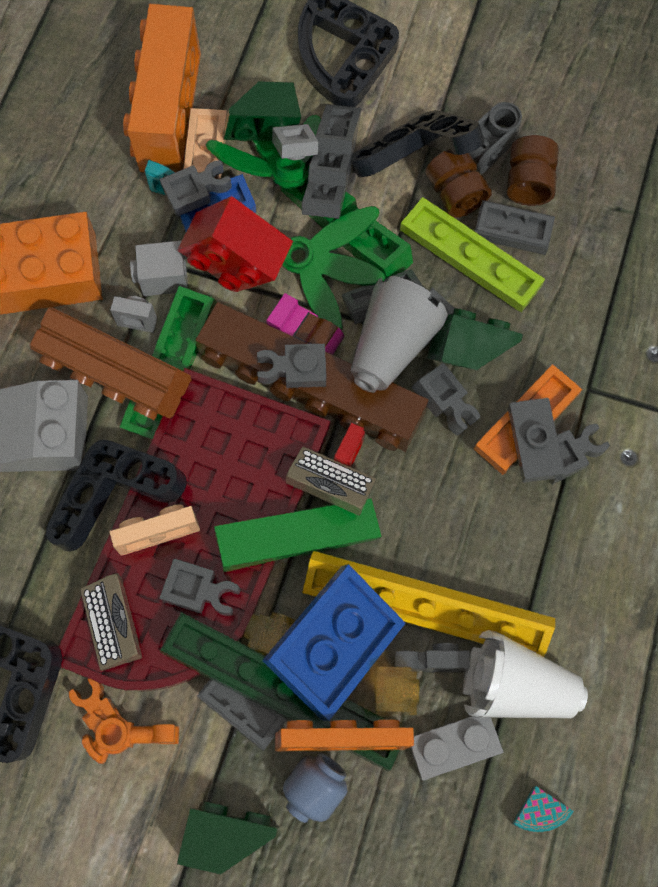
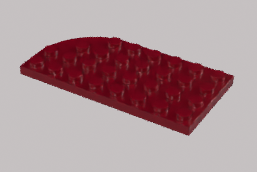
(235, 468)

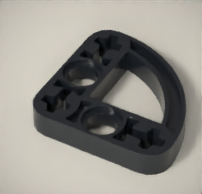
(363, 38)

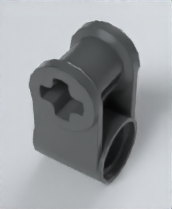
(497, 139)

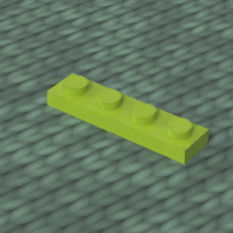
(472, 254)

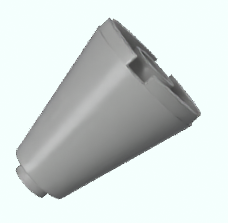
(394, 331)

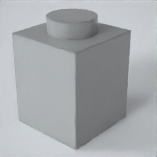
(159, 268)

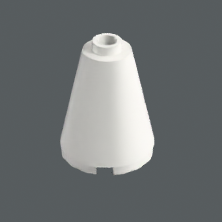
(519, 683)

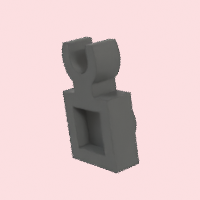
(190, 190)
(302, 366)
(445, 397)
(575, 450)
(192, 586)
(443, 659)

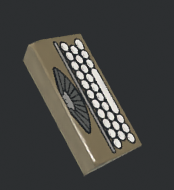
(330, 480)
(111, 622)

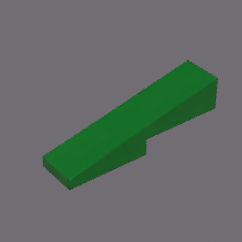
(375, 246)
(175, 347)
(293, 534)

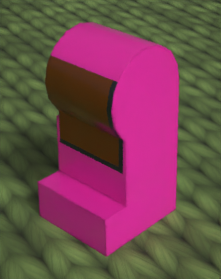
(304, 324)

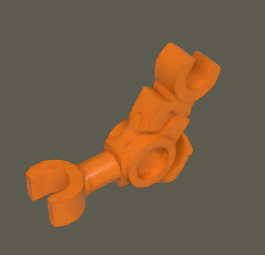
(111, 730)

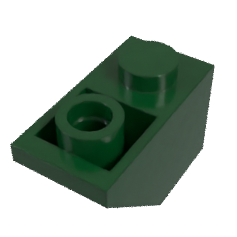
(262, 109)
(471, 342)
(220, 841)

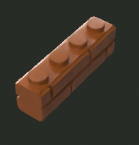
(110, 362)

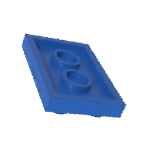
(334, 642)

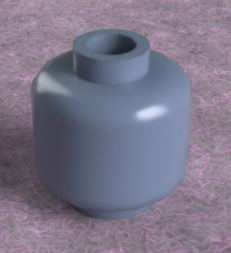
(315, 788)

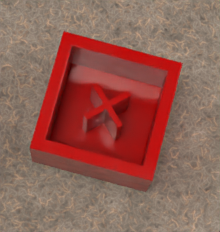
(234, 245)

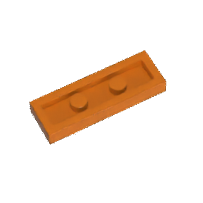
(498, 443)
(343, 736)

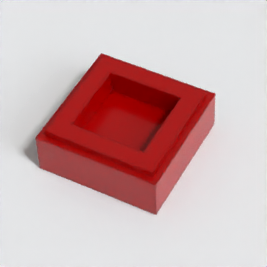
(350, 445)

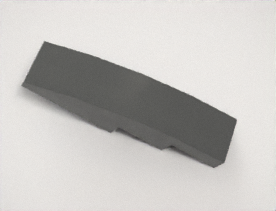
(332, 166)

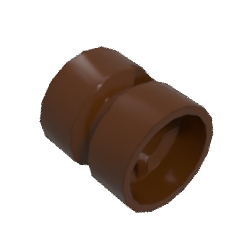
(533, 170)
(458, 183)

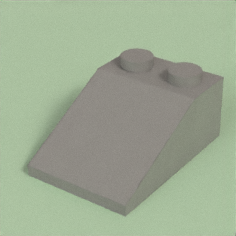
(43, 426)

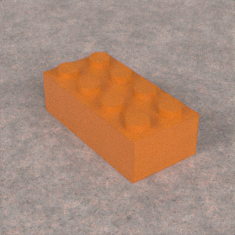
(163, 87)
(48, 263)

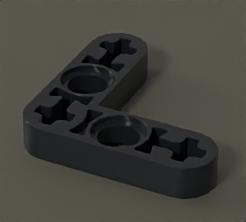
(433, 128)
(103, 478)
(29, 675)

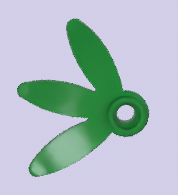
(284, 172)
(335, 266)

